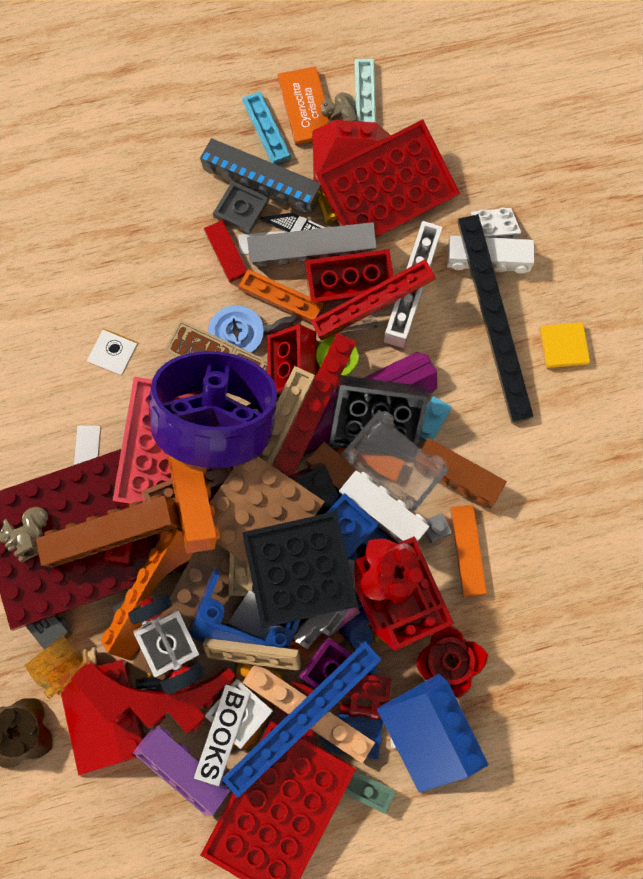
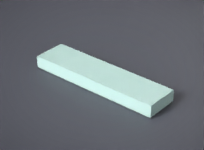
(365, 90)

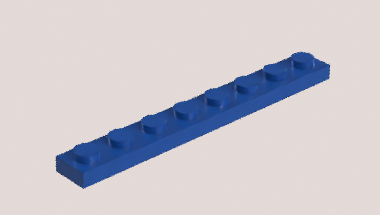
(301, 719)

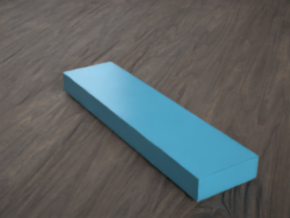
(266, 128)

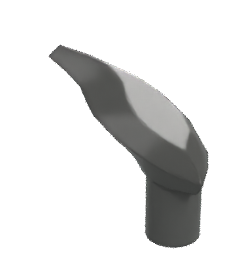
(280, 324)

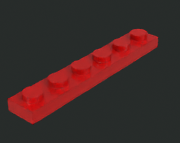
(373, 300)

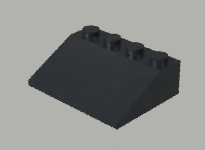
(360, 399)

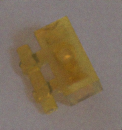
(55, 666)

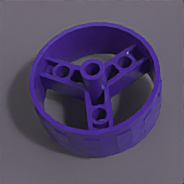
(210, 426)

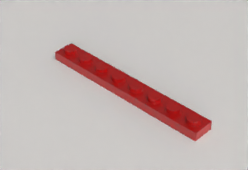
(314, 405)

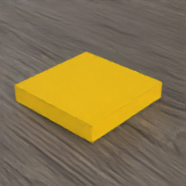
(564, 345)

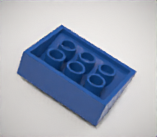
(432, 735)

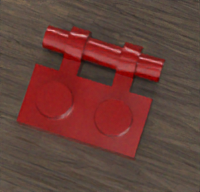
(368, 688)

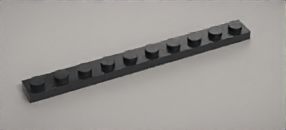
(495, 318)

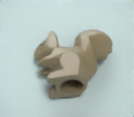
(341, 110)
(25, 537)

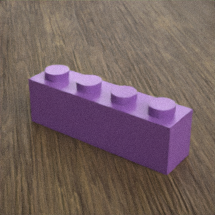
(178, 769)

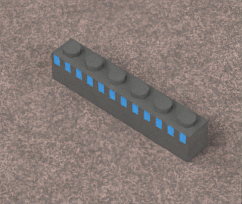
(261, 176)

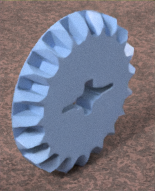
(246, 321)

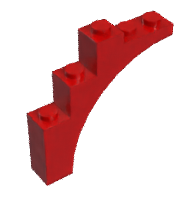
(113, 698)

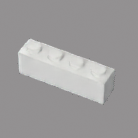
(504, 253)
(390, 514)

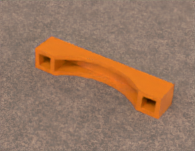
(162, 559)

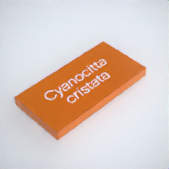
(303, 101)

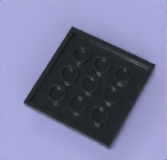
(299, 569)

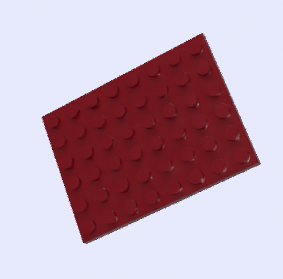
(68, 496)

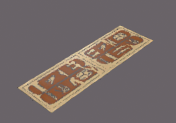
(192, 339)

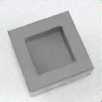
(437, 528)

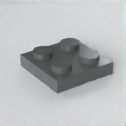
(240, 207)

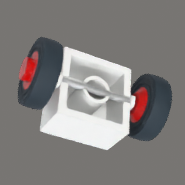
(166, 644)

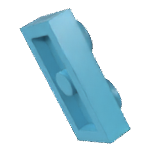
(434, 418)

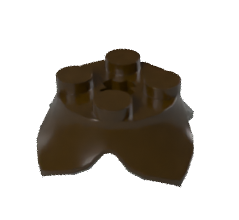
(34, 737)

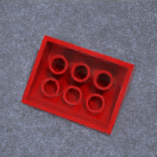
(92, 738)

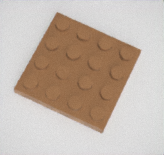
(257, 498)

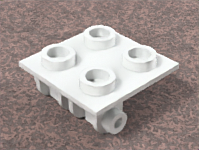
(499, 223)

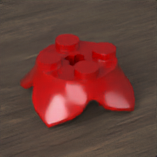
(379, 581)
(469, 659)

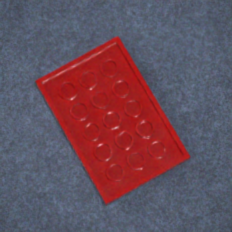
(389, 181)
(281, 815)

